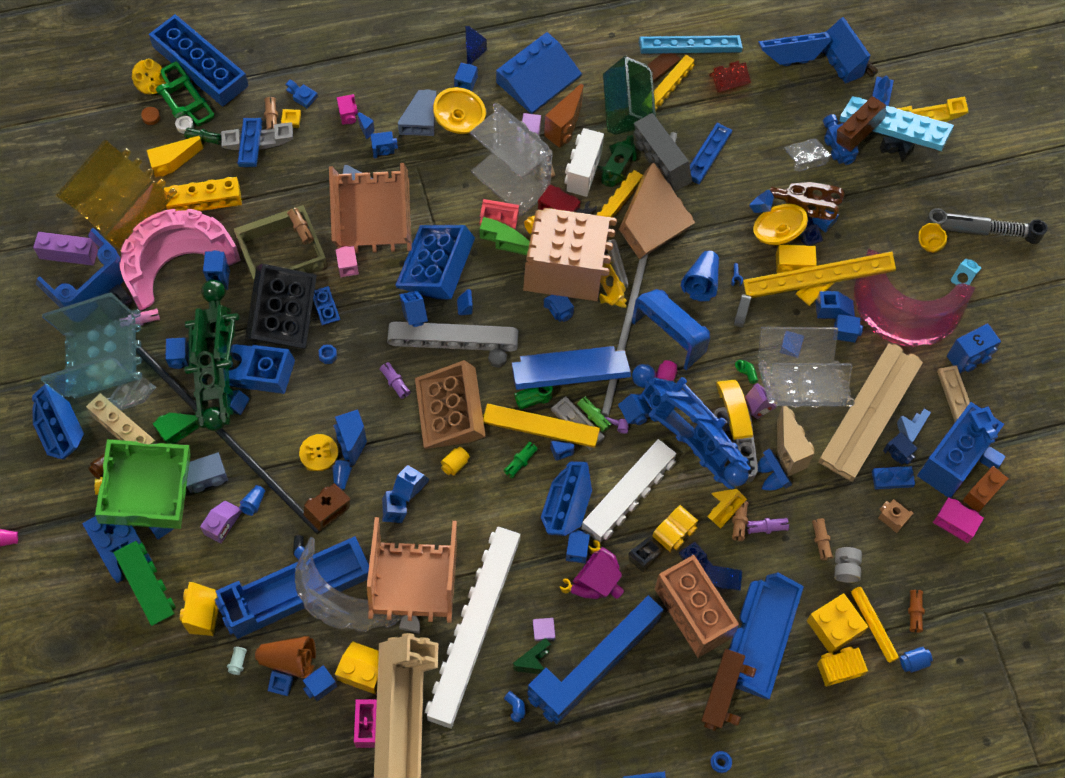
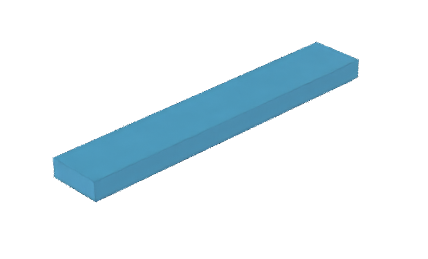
(690, 44)

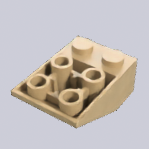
(792, 446)

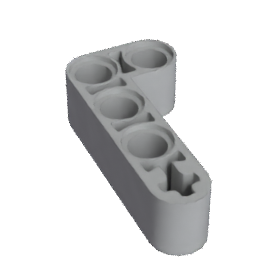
(744, 445)

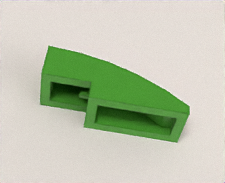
(504, 236)

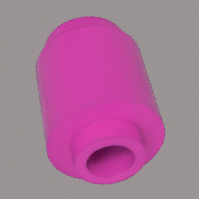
(667, 370)

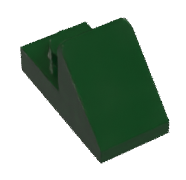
(528, 662)

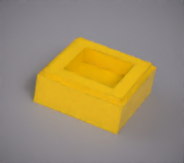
(291, 116)

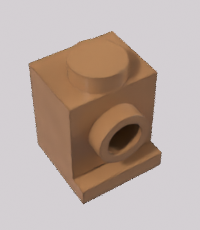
(897, 520)

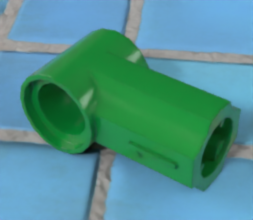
(533, 396)

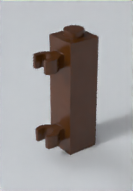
(722, 690)

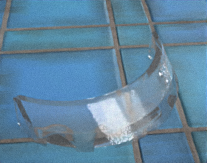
(328, 603)

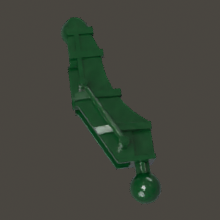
(199, 344)

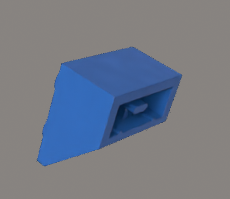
(350, 435)

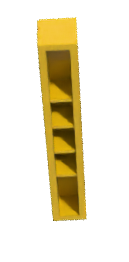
(672, 80)
(621, 195)

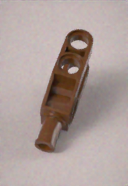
(802, 195)

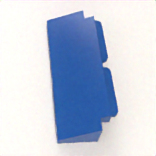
(570, 367)
(765, 630)

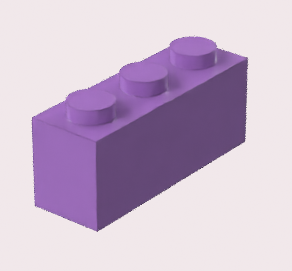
(65, 248)

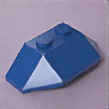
(795, 48)
(55, 423)
(567, 499)

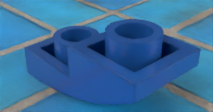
(325, 306)

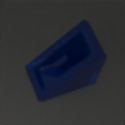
(475, 44)

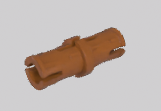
(916, 611)

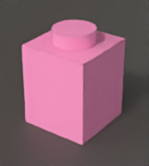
(347, 261)

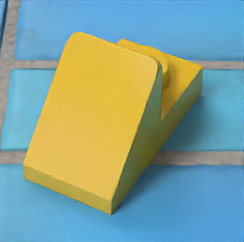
(729, 503)

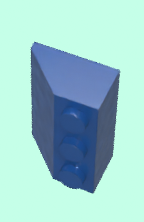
(846, 52)

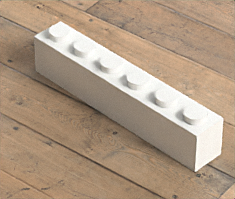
(628, 491)

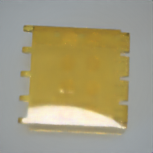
(114, 193)

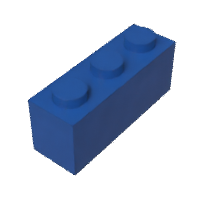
(413, 308)

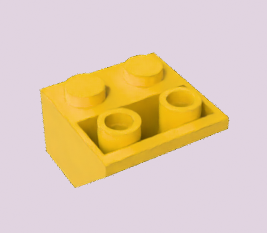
(200, 610)

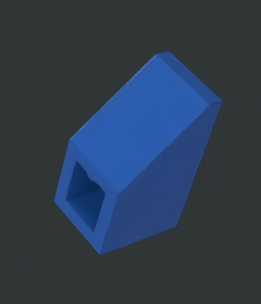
(832, 303)

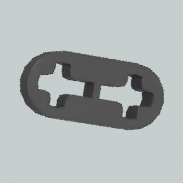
(742, 310)

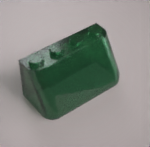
(627, 95)

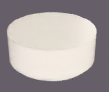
(184, 122)

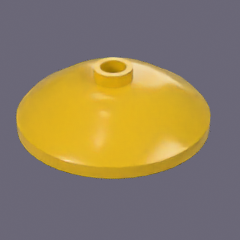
(458, 103)
(780, 224)

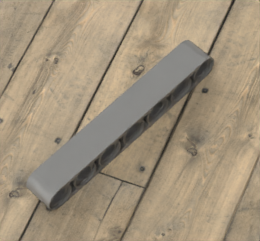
(453, 336)

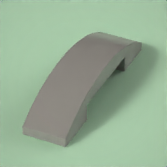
(269, 138)

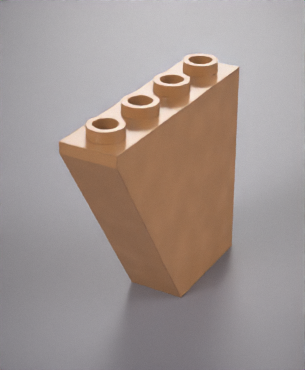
(654, 214)

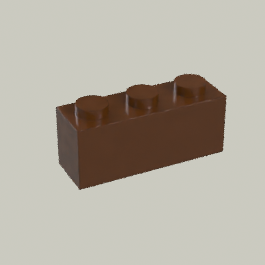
(861, 123)

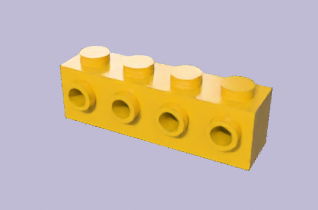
(206, 195)

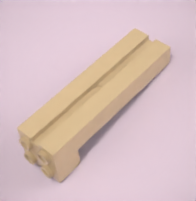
(870, 412)
(401, 705)

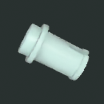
(235, 666)

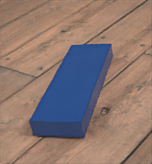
(249, 142)

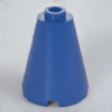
(702, 277)

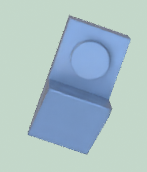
(912, 428)

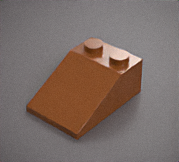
(563, 117)

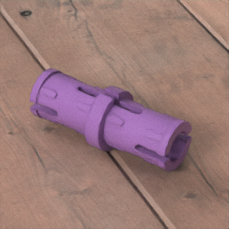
(395, 380)
(767, 525)

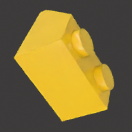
(359, 667)

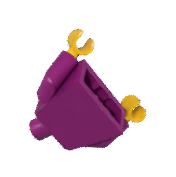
(597, 576)

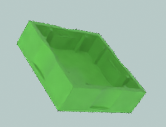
(143, 484)

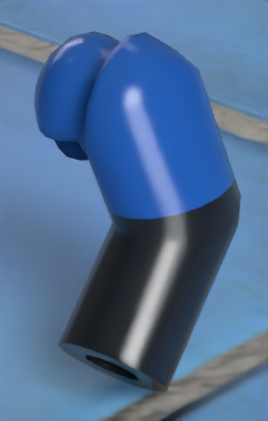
(298, 546)

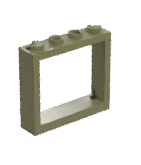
(275, 223)

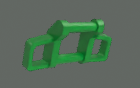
(168, 88)

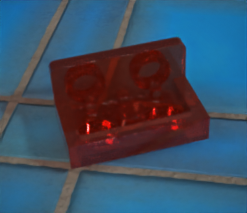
(731, 76)

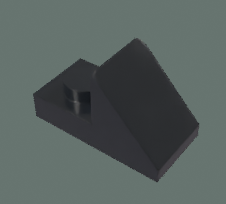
(893, 144)
(645, 553)

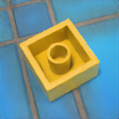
(837, 623)

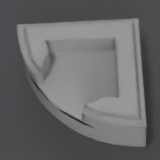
(411, 626)

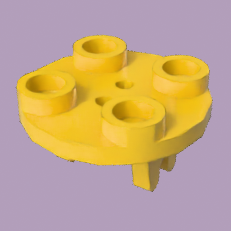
(143, 82)
(309, 453)

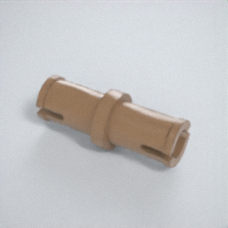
(270, 112)
(300, 226)
(740, 521)
(822, 539)

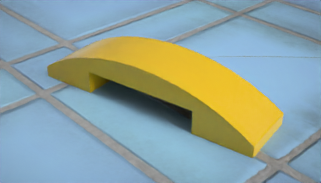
(945, 112)
(736, 409)

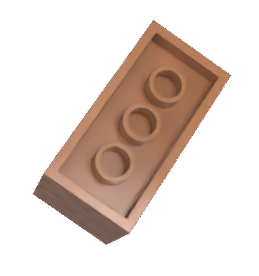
(696, 606)

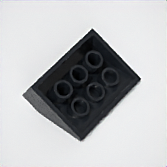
(280, 306)

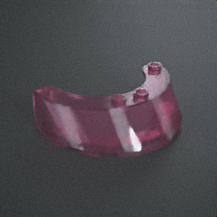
(906, 319)

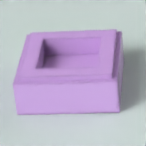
(543, 629)

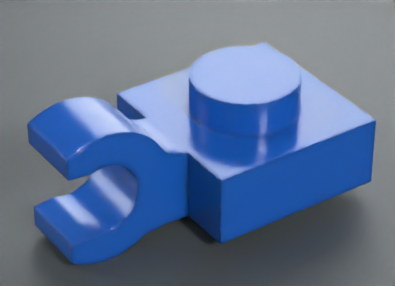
(301, 95)
(984, 421)

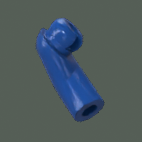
(518, 706)

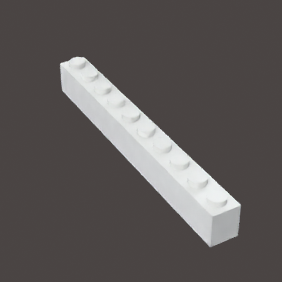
(473, 628)

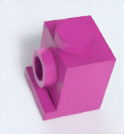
(347, 109)

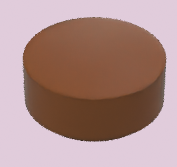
(150, 115)

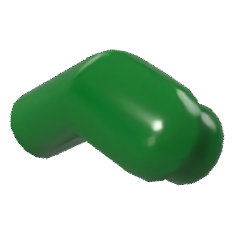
(747, 369)

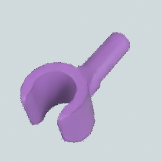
(622, 424)

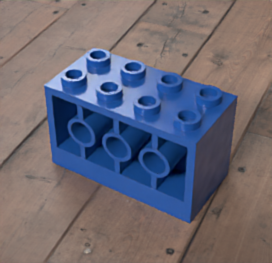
(956, 454)

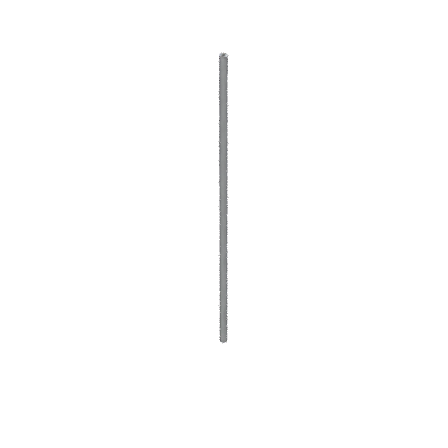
(627, 322)

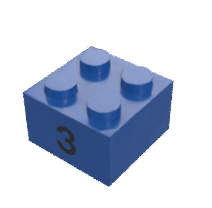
(974, 348)

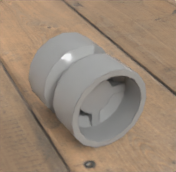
(848, 564)

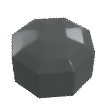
(497, 357)

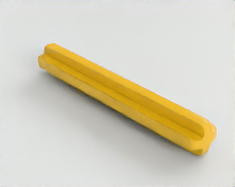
(874, 624)

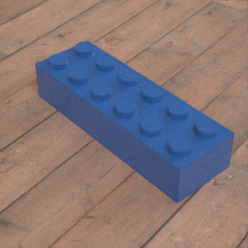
(199, 60)

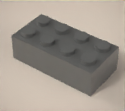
(662, 151)

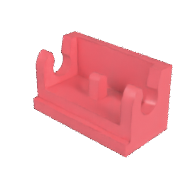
(500, 211)

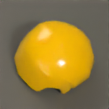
(932, 237)

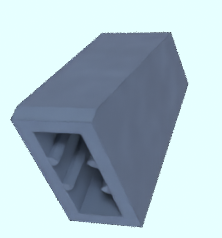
(419, 115)

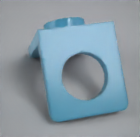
(968, 267)

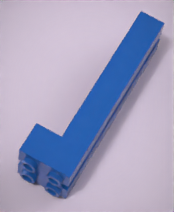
(276, 594)
(560, 697)

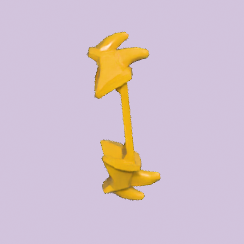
(615, 294)

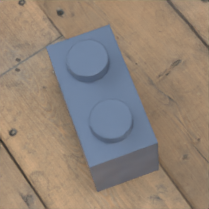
(206, 473)

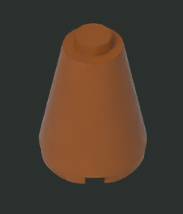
(288, 656)

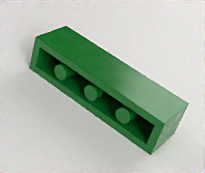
(144, 582)

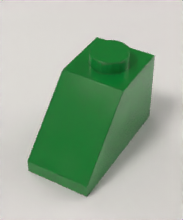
(175, 426)

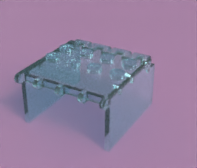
(97, 345)

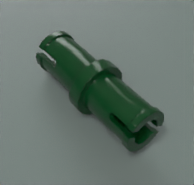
(205, 136)

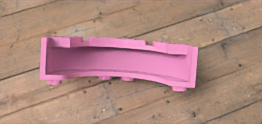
(164, 238)

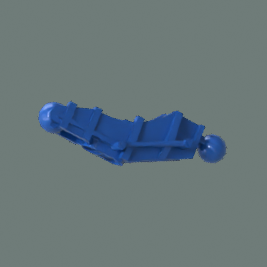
(707, 438)

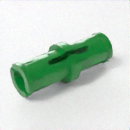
(520, 460)

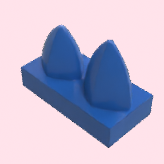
(883, 89)
(893, 477)
(778, 478)

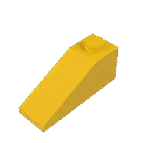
(172, 156)

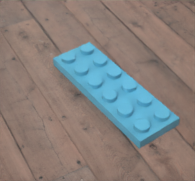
(906, 125)

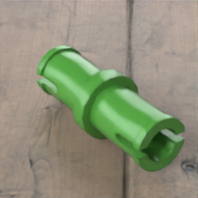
(594, 414)

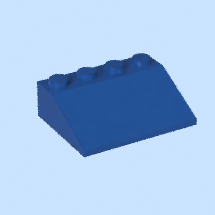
(538, 73)
(436, 260)

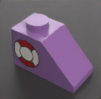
(757, 402)
(220, 521)

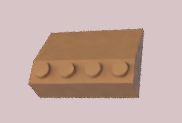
(450, 406)

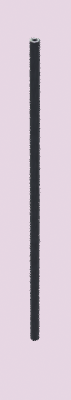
(227, 438)

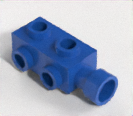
(838, 152)

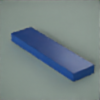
(709, 152)

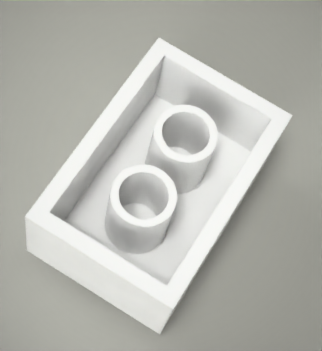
(584, 162)

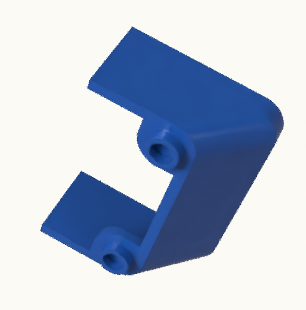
(97, 285)
(674, 322)

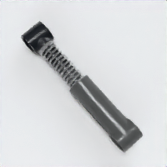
(983, 225)

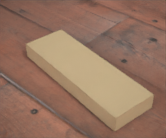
(954, 390)

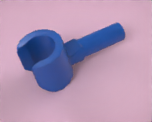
(736, 275)

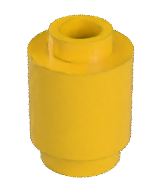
(455, 461)

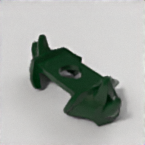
(613, 171)

